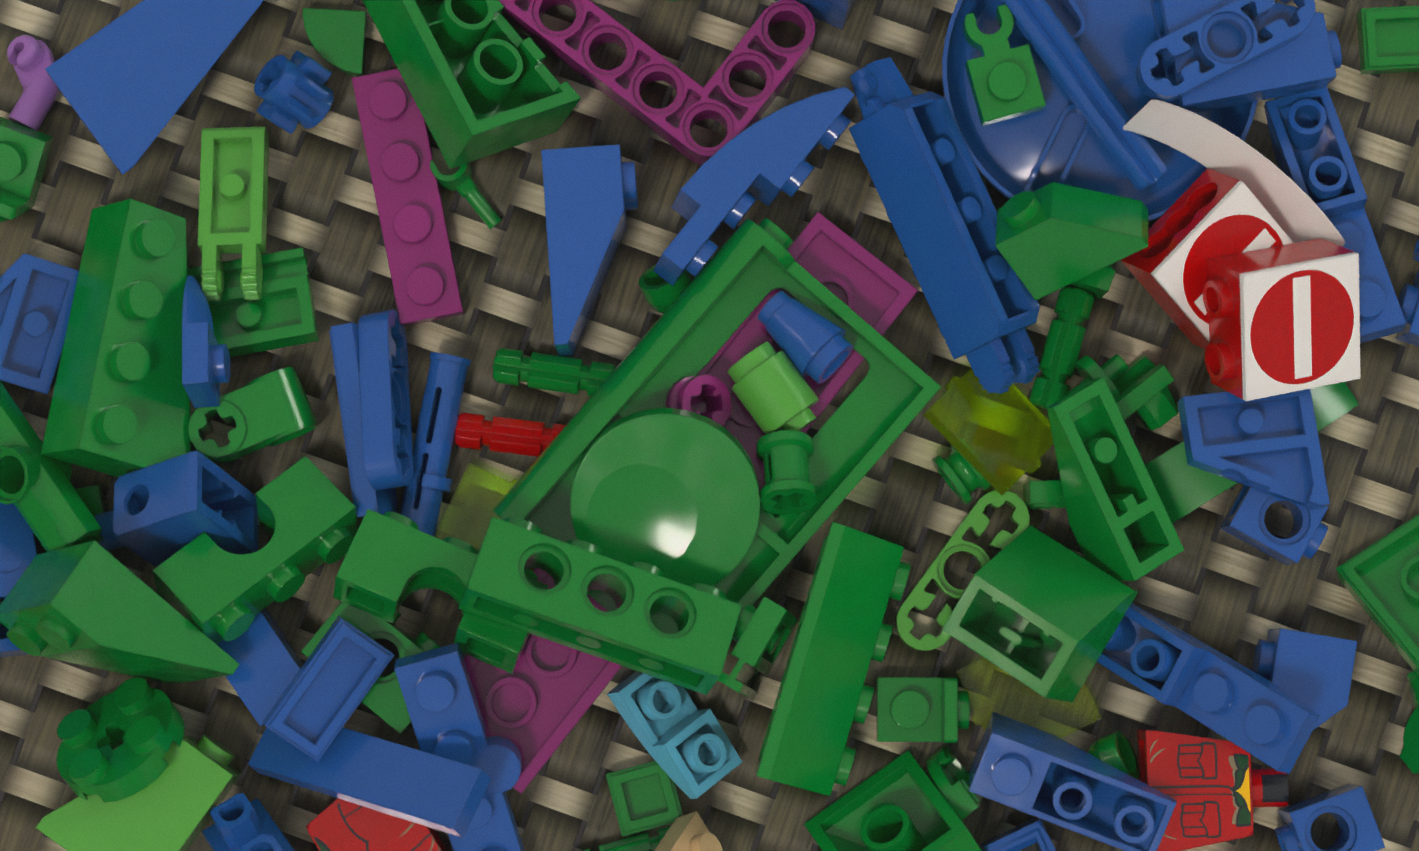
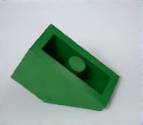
(1067, 234)

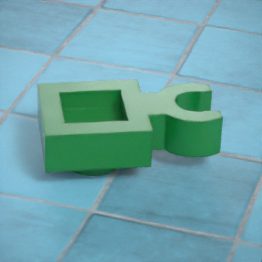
(1003, 77)

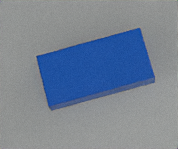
(328, 688)

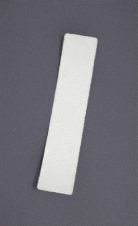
(1233, 157)

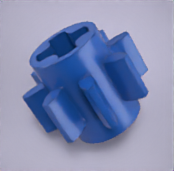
(294, 91)

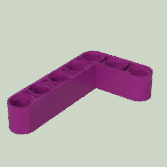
(646, 65)

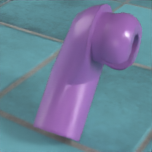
(39, 91)

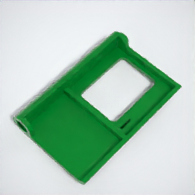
(681, 346)

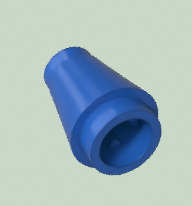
(805, 336)

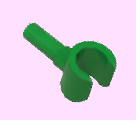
(469, 190)

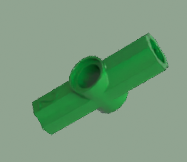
(40, 484)

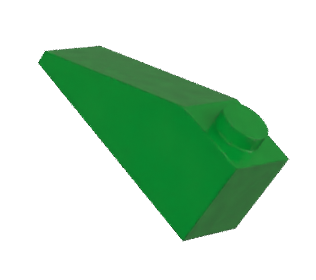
(1108, 486)

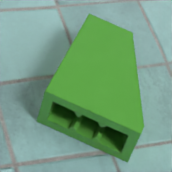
(160, 816)

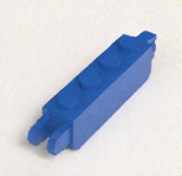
(945, 225)

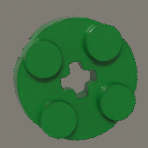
(131, 714)

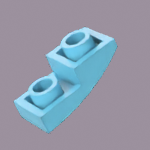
(675, 733)

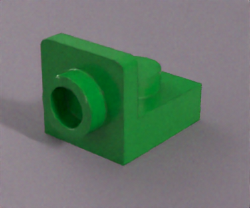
(21, 167)
(920, 709)

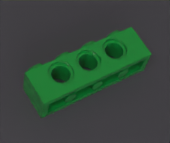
(566, 616)

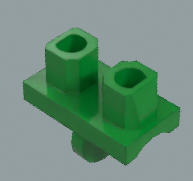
(1135, 388)

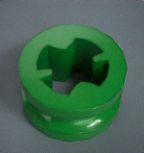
(960, 475)

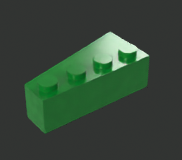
(121, 358)

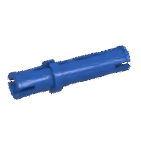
(435, 440)

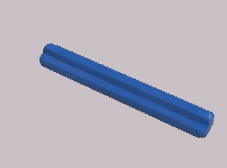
(1087, 91)

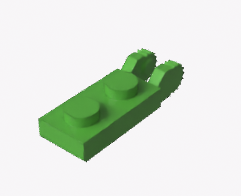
(233, 206)

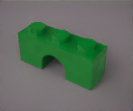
(396, 559)
(225, 590)

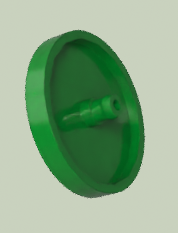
(668, 495)

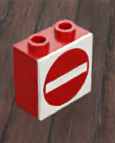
(1206, 222)
(1283, 319)

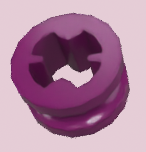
(702, 386)

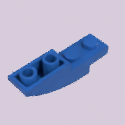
(1317, 158)
(758, 161)
(1209, 688)

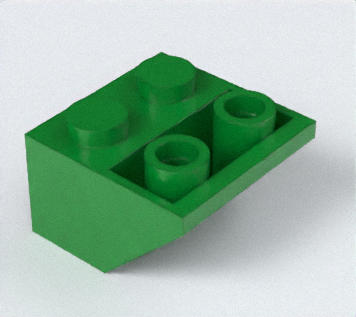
(1041, 614)

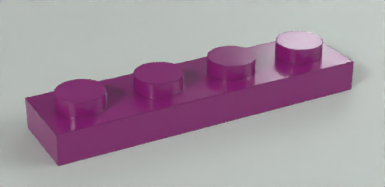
(407, 199)

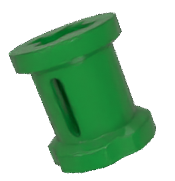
(786, 472)

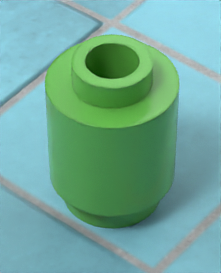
(773, 390)

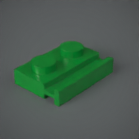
(277, 320)
(759, 639)

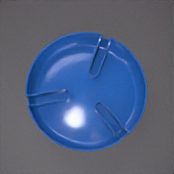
(1058, 140)

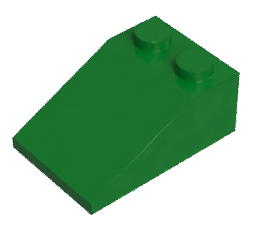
(100, 615)

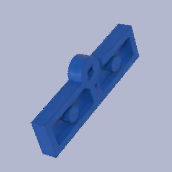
(452, 727)

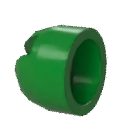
(660, 293)
(1117, 752)

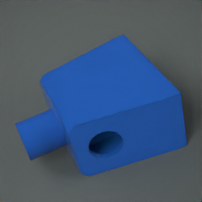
(173, 504)

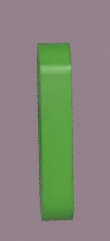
(977, 523)

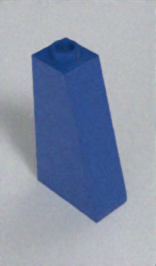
(144, 68)

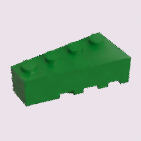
(472, 75)

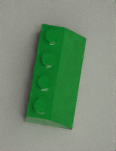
(830, 661)

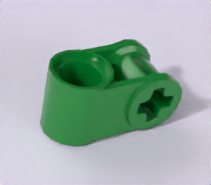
(265, 415)

